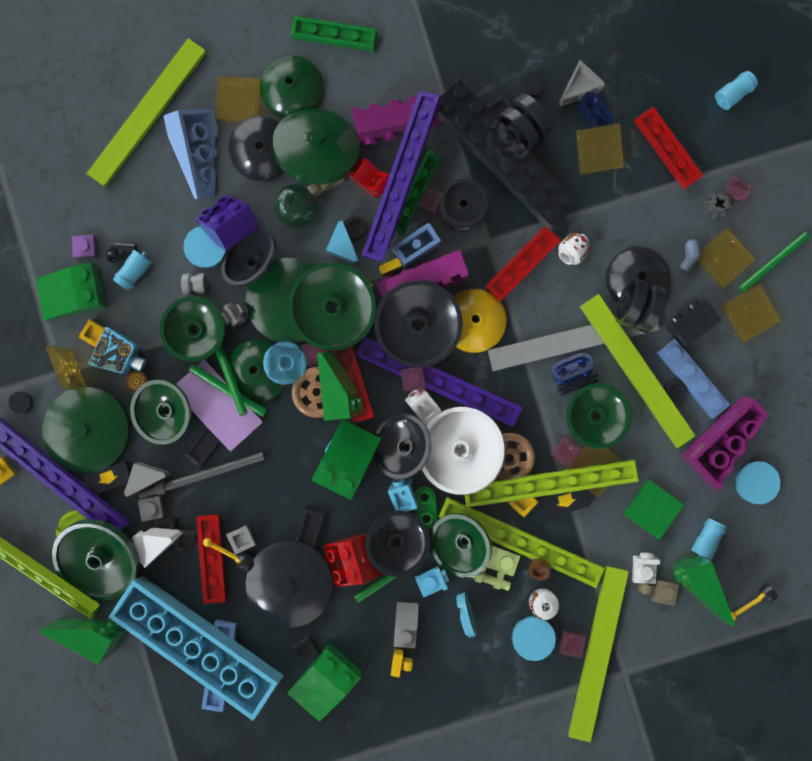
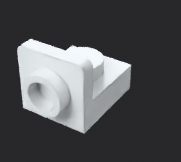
(423, 405)
(645, 568)

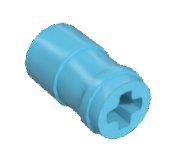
(736, 90)
(132, 270)
(708, 541)

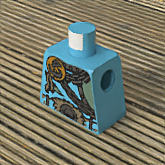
(117, 353)

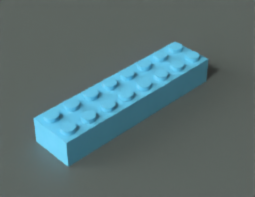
(196, 646)

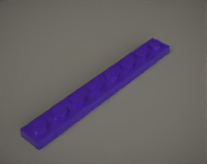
(401, 176)
(445, 385)
(57, 477)

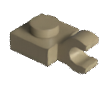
(662, 592)

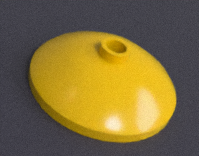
(491, 324)

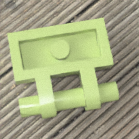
(504, 563)

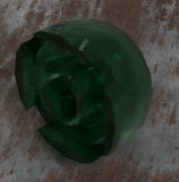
(294, 206)

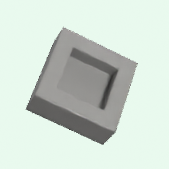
(151, 508)
(241, 539)

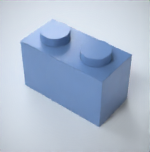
(416, 245)

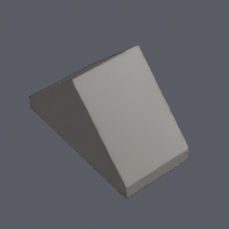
(143, 477)

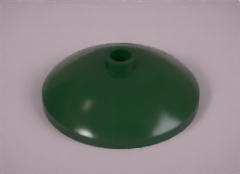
(302, 94)
(178, 325)
(254, 386)
(613, 413)
(151, 415)
(453, 551)

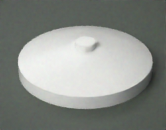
(464, 451)

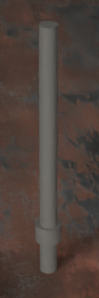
(161, 488)

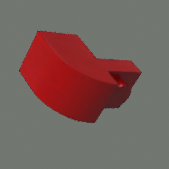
(369, 177)

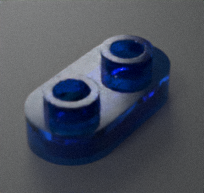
(597, 113)
(571, 368)

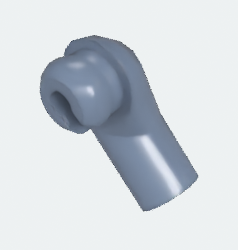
(692, 253)

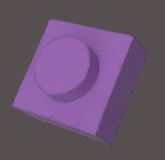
(84, 246)

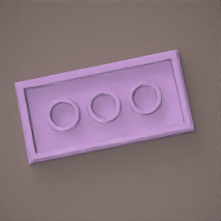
(218, 409)

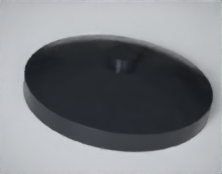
(418, 323)
(289, 583)

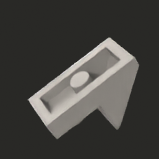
(406, 624)

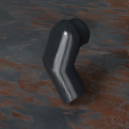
(118, 249)

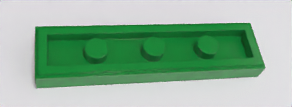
(333, 33)

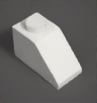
(153, 543)

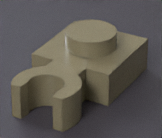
(315, 189)

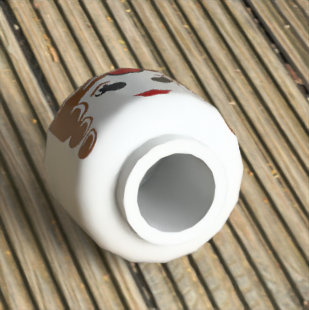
(574, 248)
(539, 598)

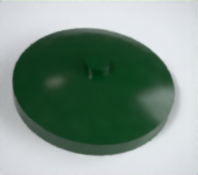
(316, 146)
(269, 299)
(332, 306)
(86, 430)
(96, 559)

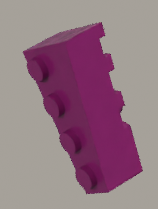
(384, 122)
(446, 271)
(722, 444)

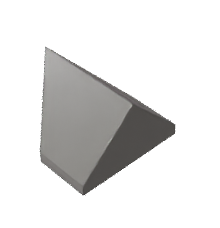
(581, 82)

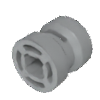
(194, 284)

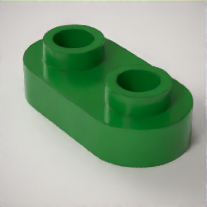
(426, 507)

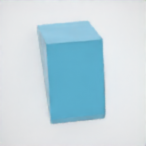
(341, 246)

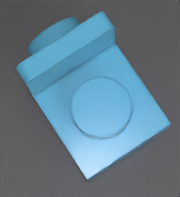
(402, 494)
(432, 581)

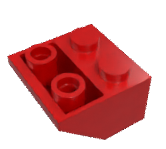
(350, 561)

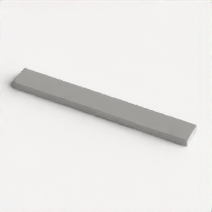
(550, 346)

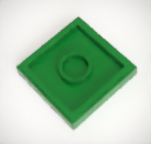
(653, 509)

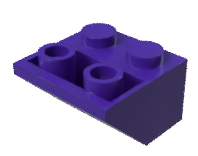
(227, 221)

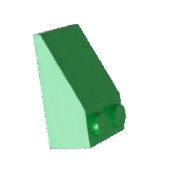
(71, 291)
(338, 391)
(346, 459)
(702, 582)
(87, 637)
(325, 682)

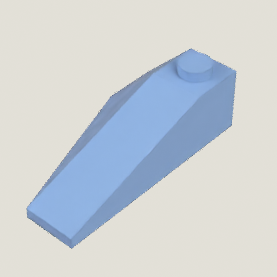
(193, 141)

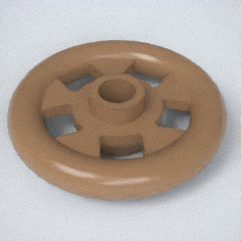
(298, 393)
(523, 445)

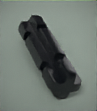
(578, 383)

